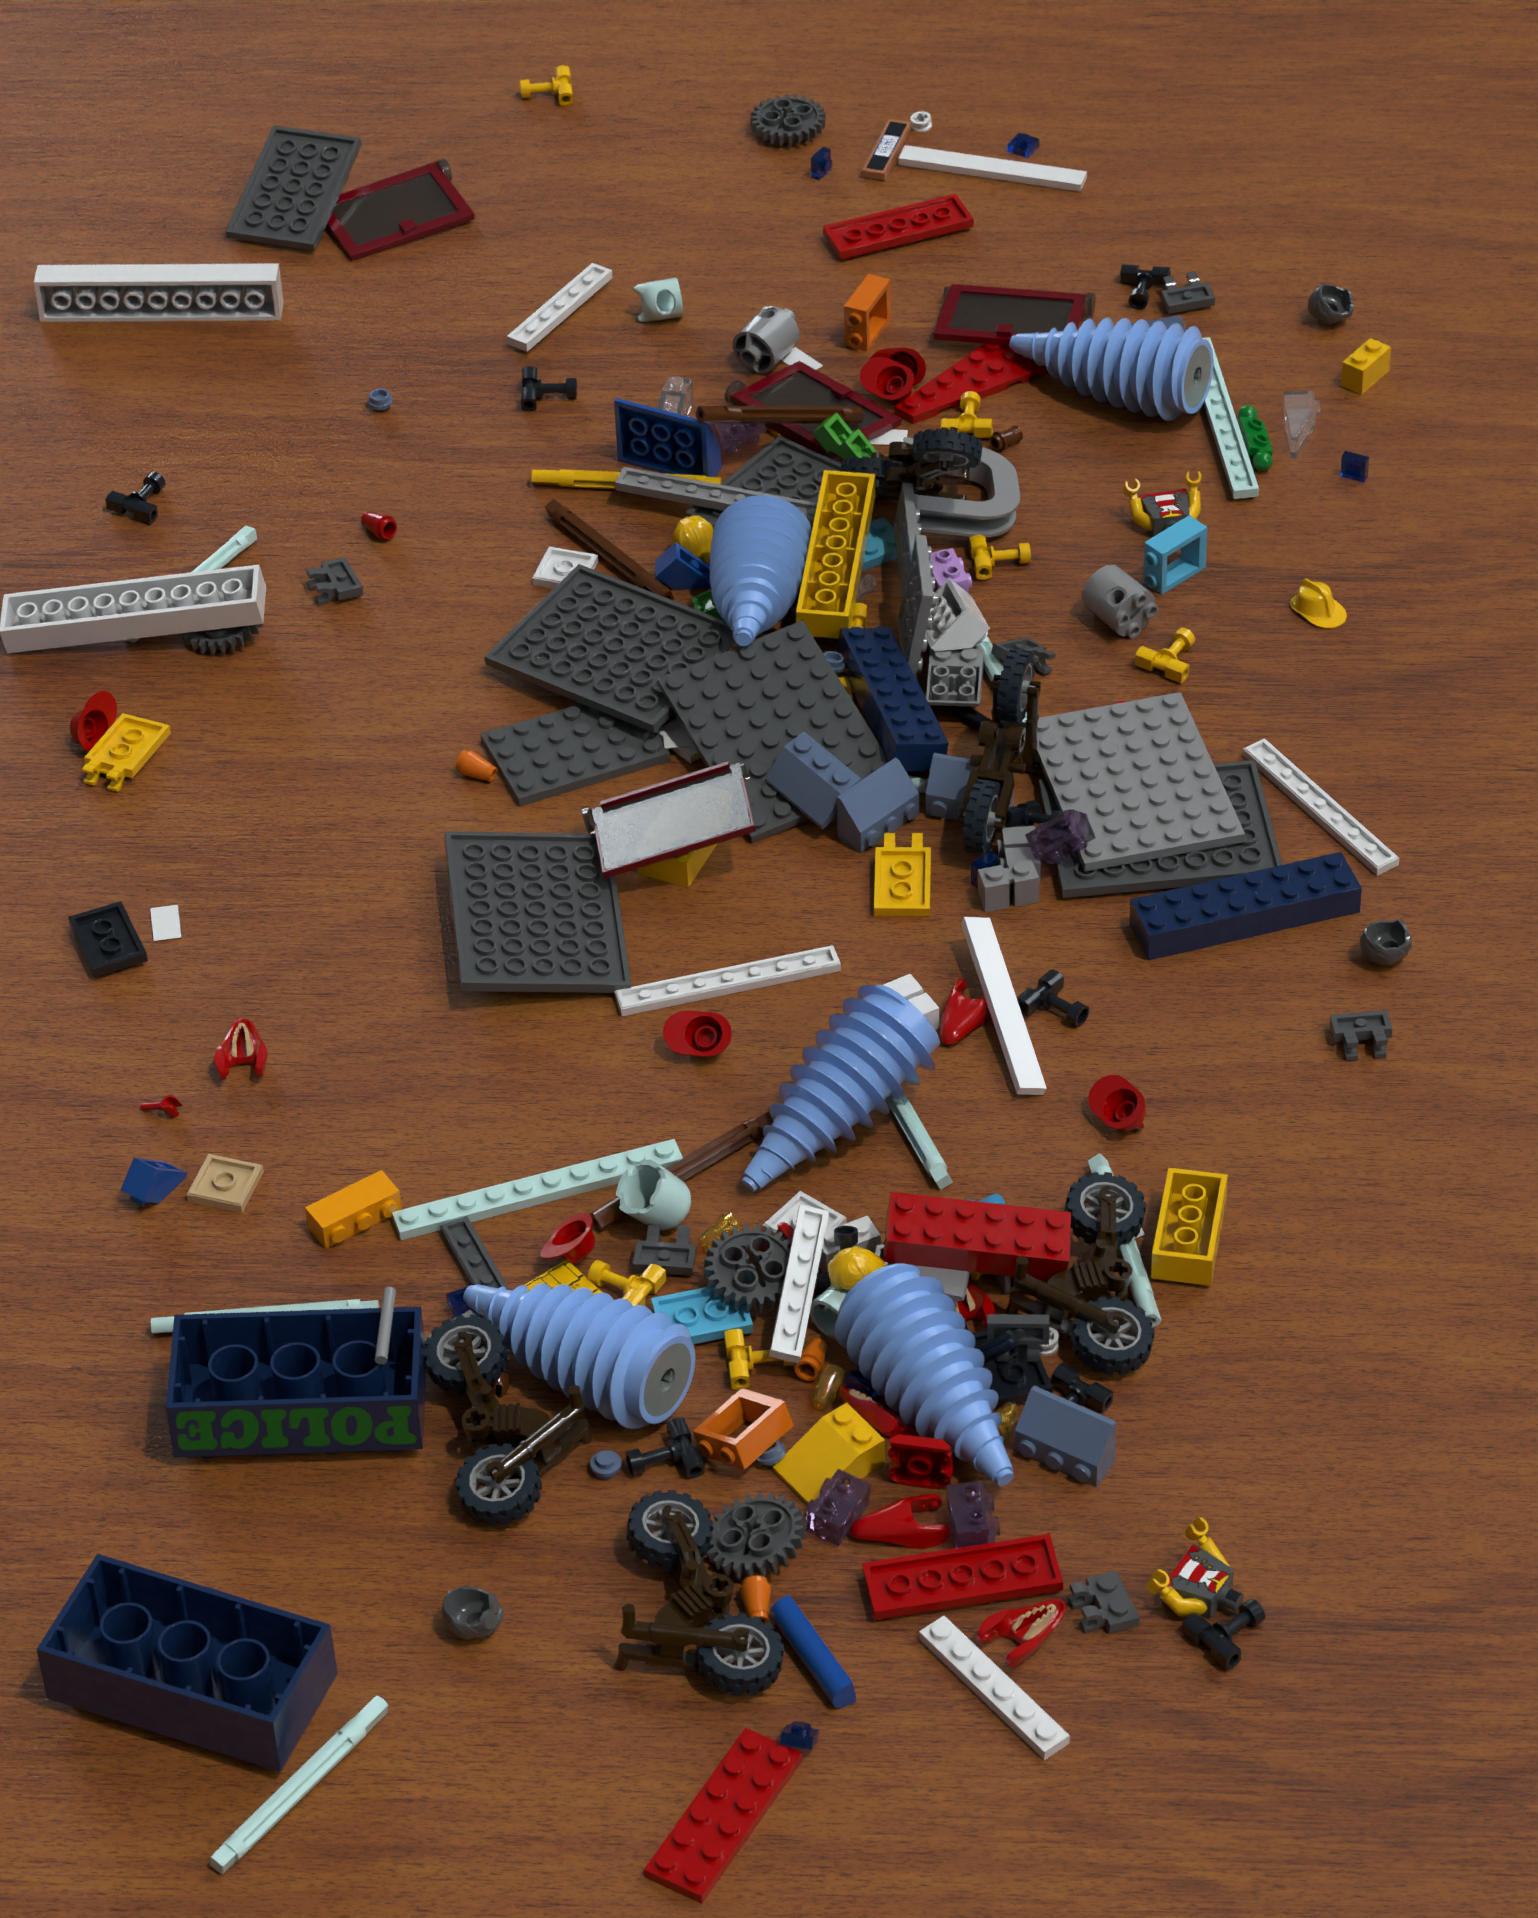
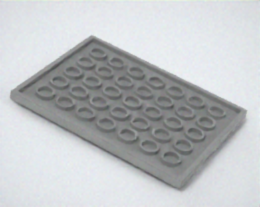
(1138, 780)

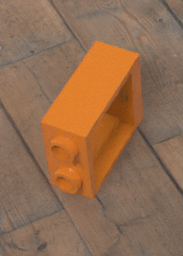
(867, 312)
(769, 1423)

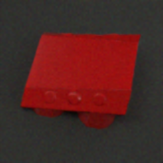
(920, 1461)

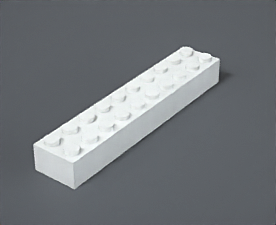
(159, 292)
(133, 609)

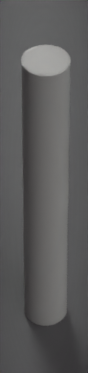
(385, 1325)

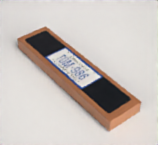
(886, 149)

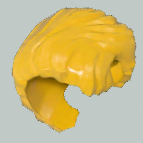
(695, 536)
(851, 1266)

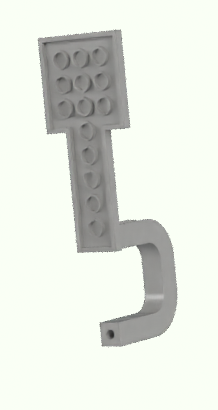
(950, 517)

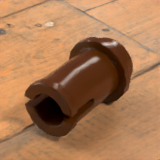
(1001, 440)

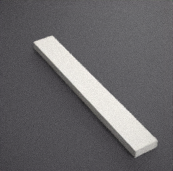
(992, 168)
(1321, 807)
(727, 980)
(1003, 1006)

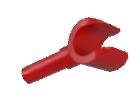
(168, 1104)

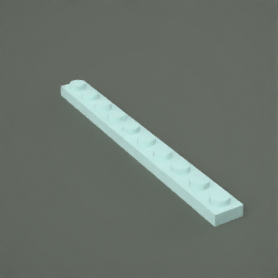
(1229, 437)
(530, 1190)

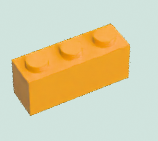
(353, 1209)

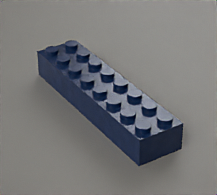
(891, 697)
(1245, 905)

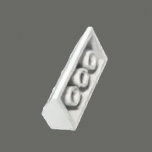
(955, 620)

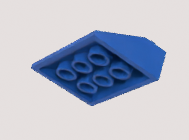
(665, 441)

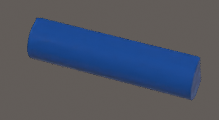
(813, 1652)

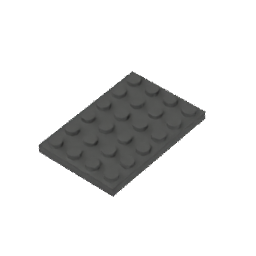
(293, 188)
(778, 470)
(569, 752)

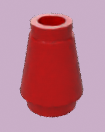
(380, 525)

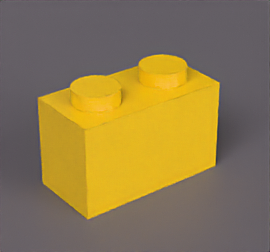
(1365, 366)

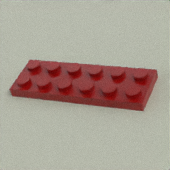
(898, 226)
(962, 1576)
(723, 1815)

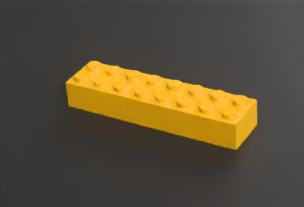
(836, 552)

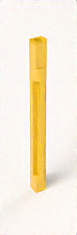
(594, 479)

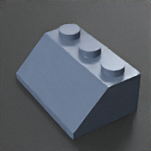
(811, 778)
(947, 786)
(876, 806)
(1066, 1436)

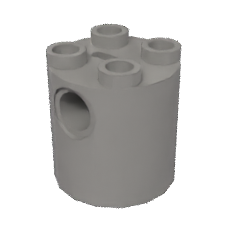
(766, 339)
(1119, 600)

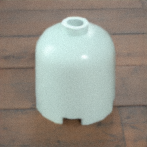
(654, 1195)

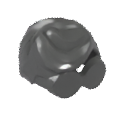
(1330, 304)
(1385, 942)
(471, 1612)

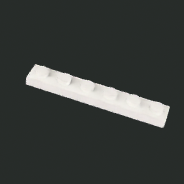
(559, 307)
(799, 1284)
(994, 1687)

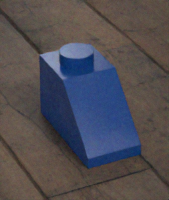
(682, 569)
(151, 1180)

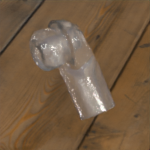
(866, 586)

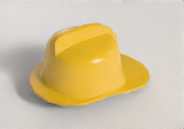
(1317, 605)

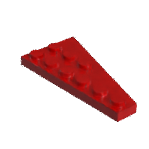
(982, 371)

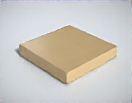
(225, 1183)

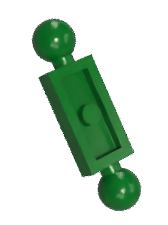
(1255, 438)

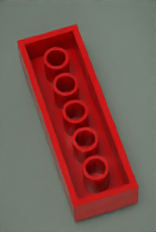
(975, 1235)

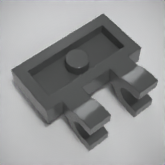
(1186, 298)
(340, 578)
(1040, 654)
(1362, 1026)
(673, 1257)
(1032, 1331)
(1112, 1603)

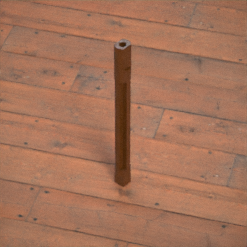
(777, 414)
(606, 549)
(693, 1163)

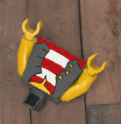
(1165, 508)
(1199, 1580)

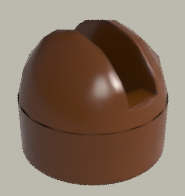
(501, 1384)

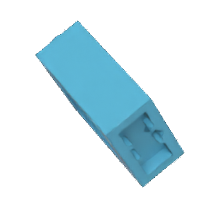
(1191, 538)

